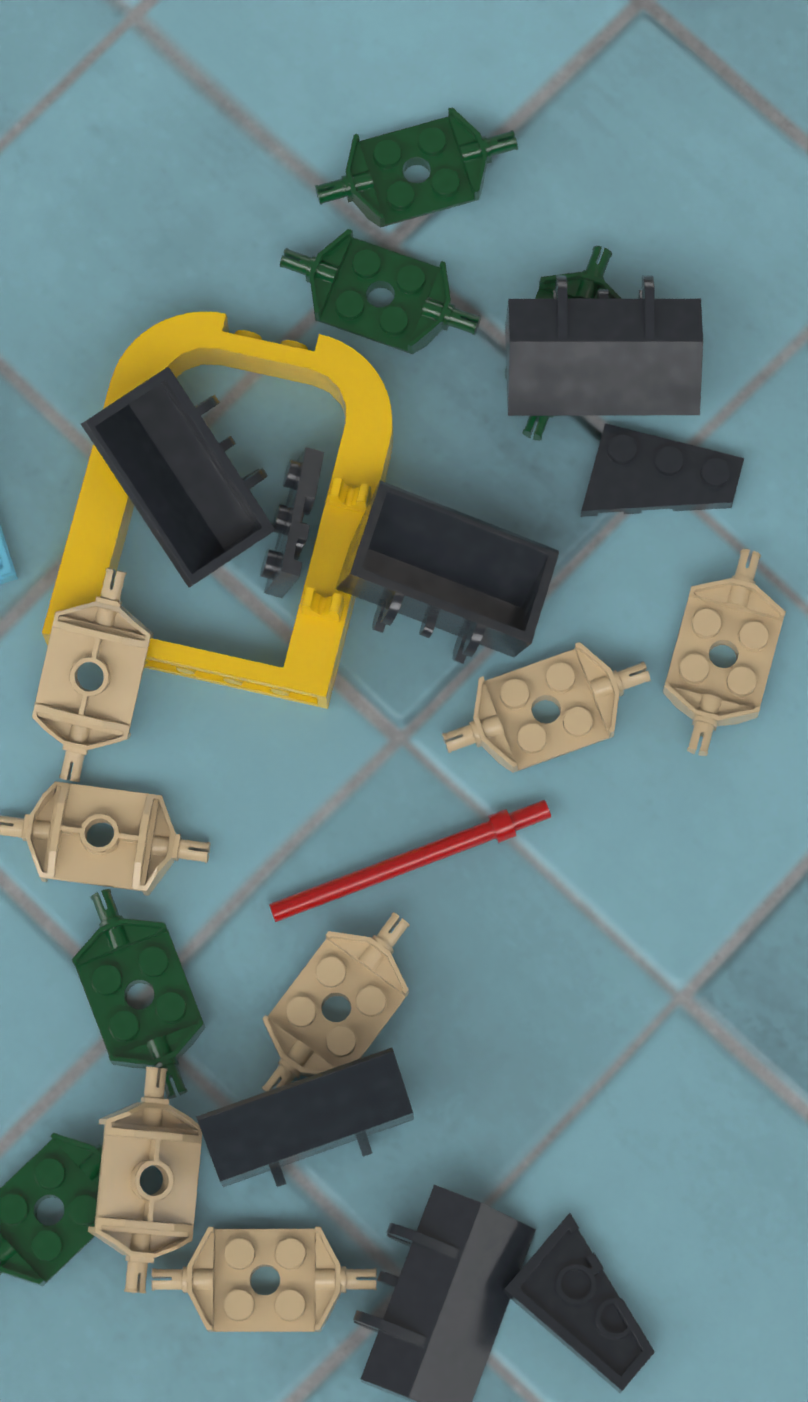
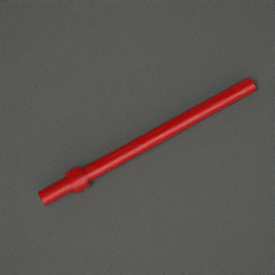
(499, 827)

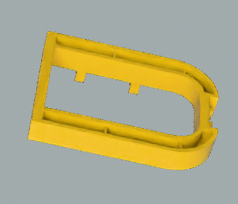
(361, 462)

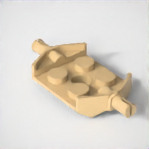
(732, 615)
(115, 642)
(574, 681)
(134, 859)
(344, 967)
(125, 1215)
(223, 1269)

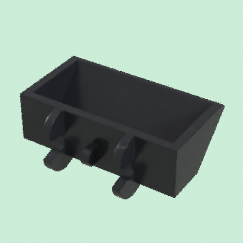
(604, 355)
(179, 475)
(447, 572)
(306, 1118)
(445, 1300)

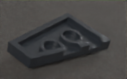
(657, 473)
(281, 564)
(578, 1305)

